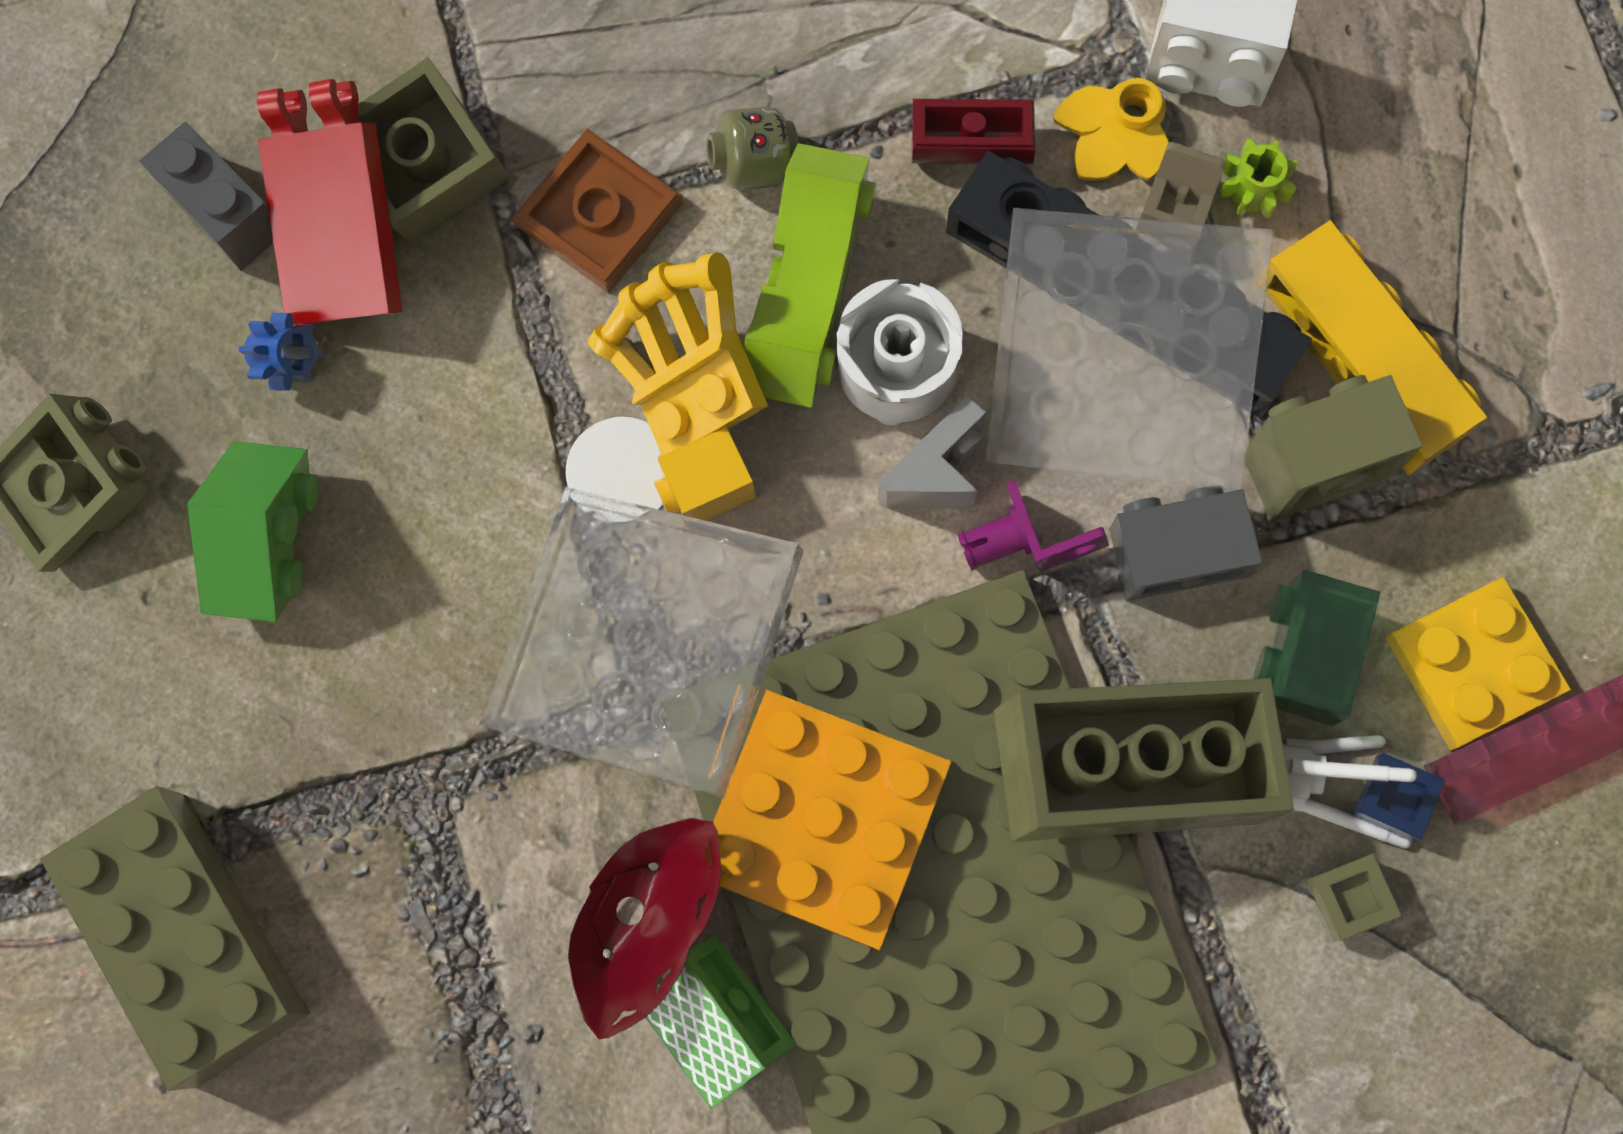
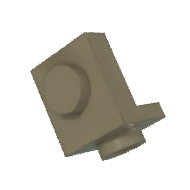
(1184, 185)

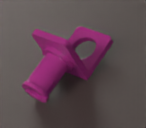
(1018, 533)

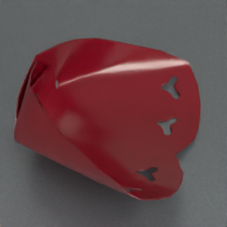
(662, 935)

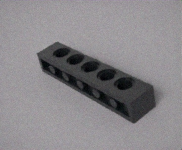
(981, 222)

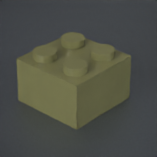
(428, 151)
(1330, 446)

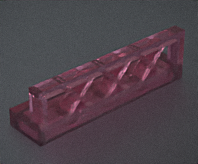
(1531, 751)

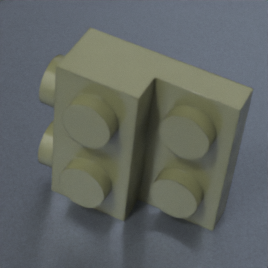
(65, 479)

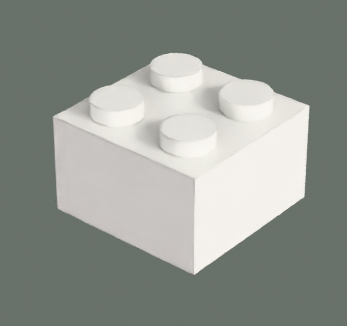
(1220, 47)

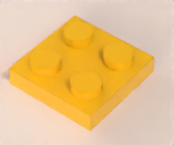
(1477, 663)

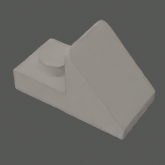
(925, 474)

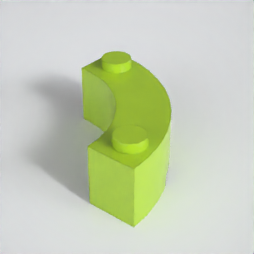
(805, 287)

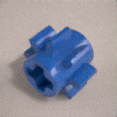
(280, 351)

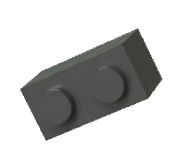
(211, 194)
(1184, 542)

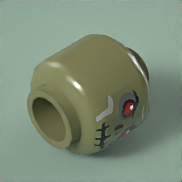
(751, 147)

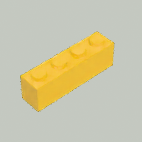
(1363, 331)

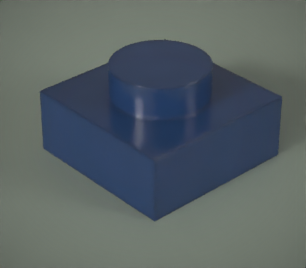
(1400, 805)

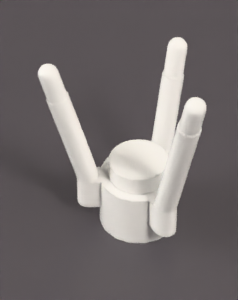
(1309, 772)

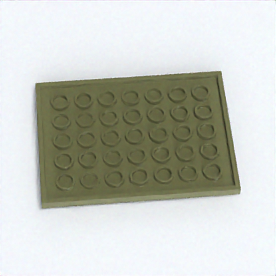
(1011, 970)

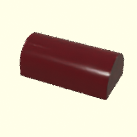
(967, 128)

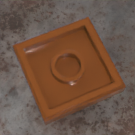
(597, 210)

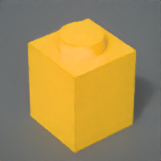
(704, 477)

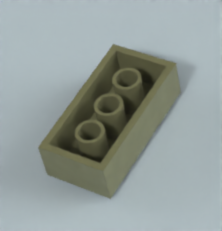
(1141, 758)
(174, 938)

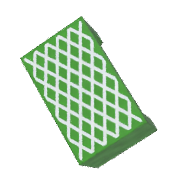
(717, 1023)

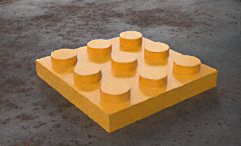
(825, 818)

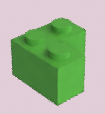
(246, 530)

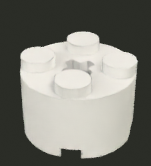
(904, 318)

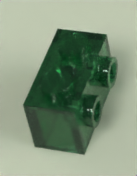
(1318, 645)

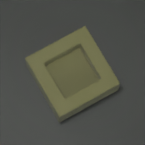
(1354, 897)

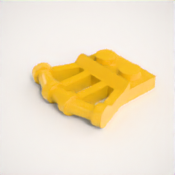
(706, 386)

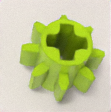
(1265, 162)

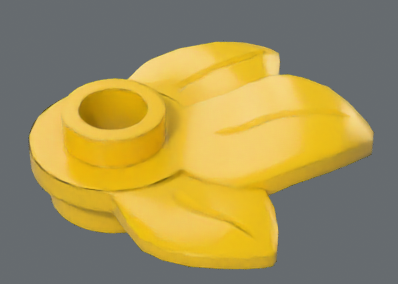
(1112, 136)

